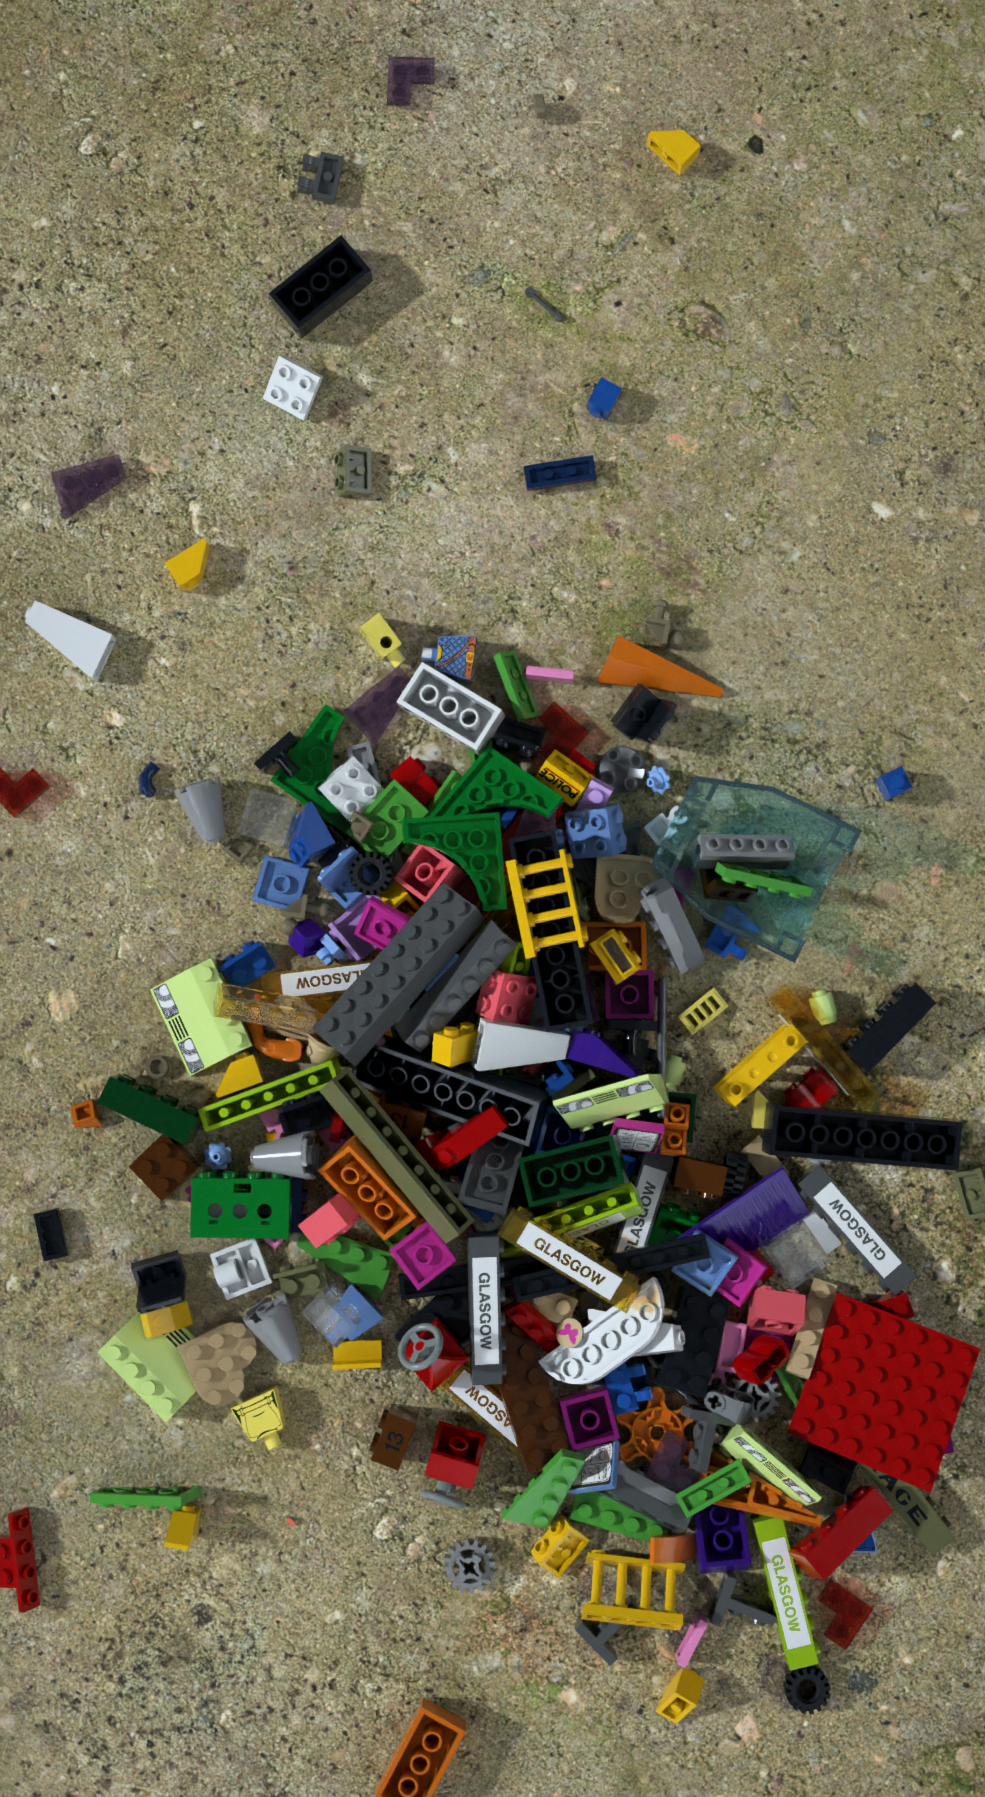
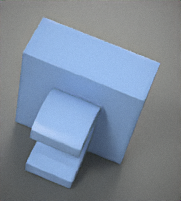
(331, 951)

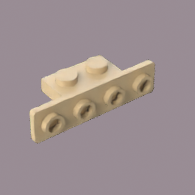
(554, 1306)

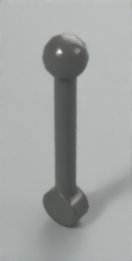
(529, 292)

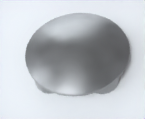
(622, 769)

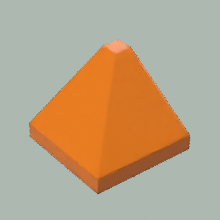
(86, 1115)

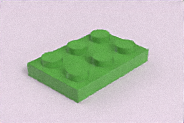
(387, 814)

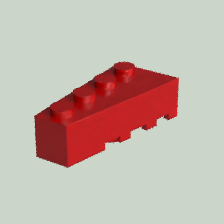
(841, 1533)

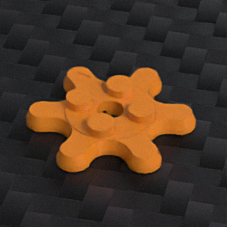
(641, 1423)

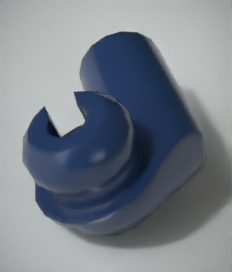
(145, 780)

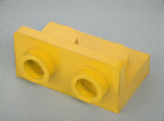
(559, 1546)

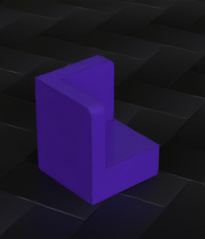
(306, 938)

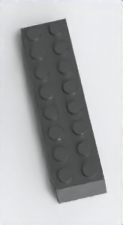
(399, 974)

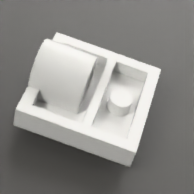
(292, 387)
(351, 788)
(240, 1268)

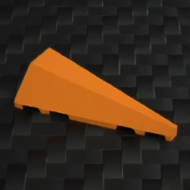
(633, 664)
(762, 1497)

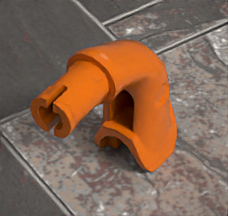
(286, 1050)

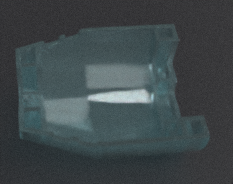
(752, 809)

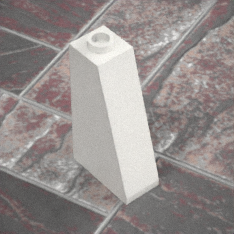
(78, 641)
(516, 1044)
(667, 1340)

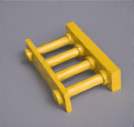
(527, 919)
(759, 1064)
(619, 1612)

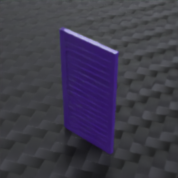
(756, 1213)

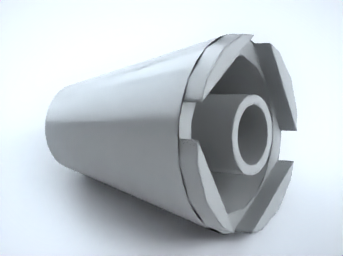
(204, 808)
(289, 1156)
(275, 1327)

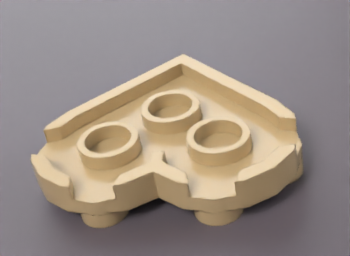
(618, 886)
(217, 1361)

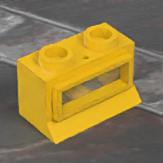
(615, 955)

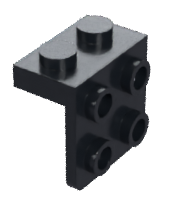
(652, 727)
(519, 737)
(304, 1115)
(159, 1281)

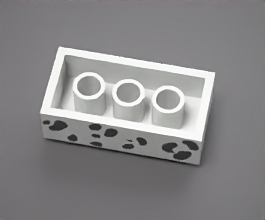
(451, 708)

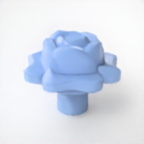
(658, 779)
(217, 1156)

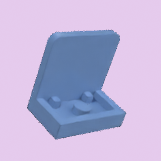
(596, 832)
(336, 880)

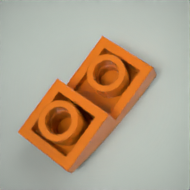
(675, 1129)
(672, 1548)

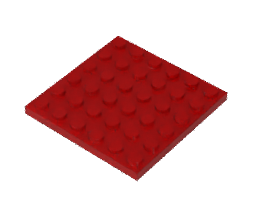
(884, 1391)

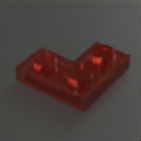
(566, 731)
(20, 795)
(850, 1611)

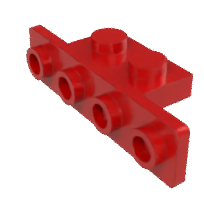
(18, 1560)

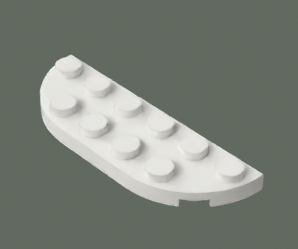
(609, 1339)

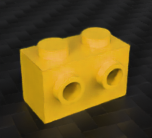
(454, 1044)

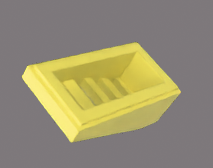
(682, 1017)

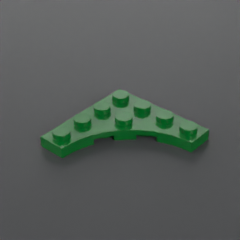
(314, 757)
(497, 783)
(473, 843)

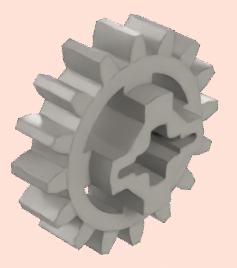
(763, 1395)
(471, 1572)

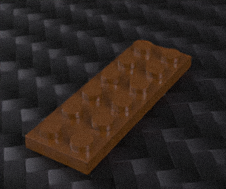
(530, 1401)

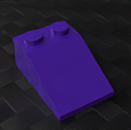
(593, 1050)
(721, 1540)

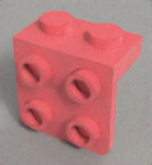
(507, 997)

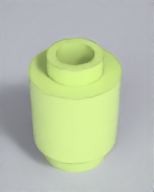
(823, 1006)
(674, 1072)

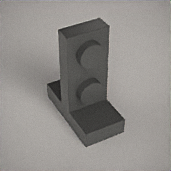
(703, 1435)
(737, 1605)
(604, 1630)

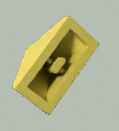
(758, 1108)

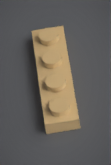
(810, 1334)

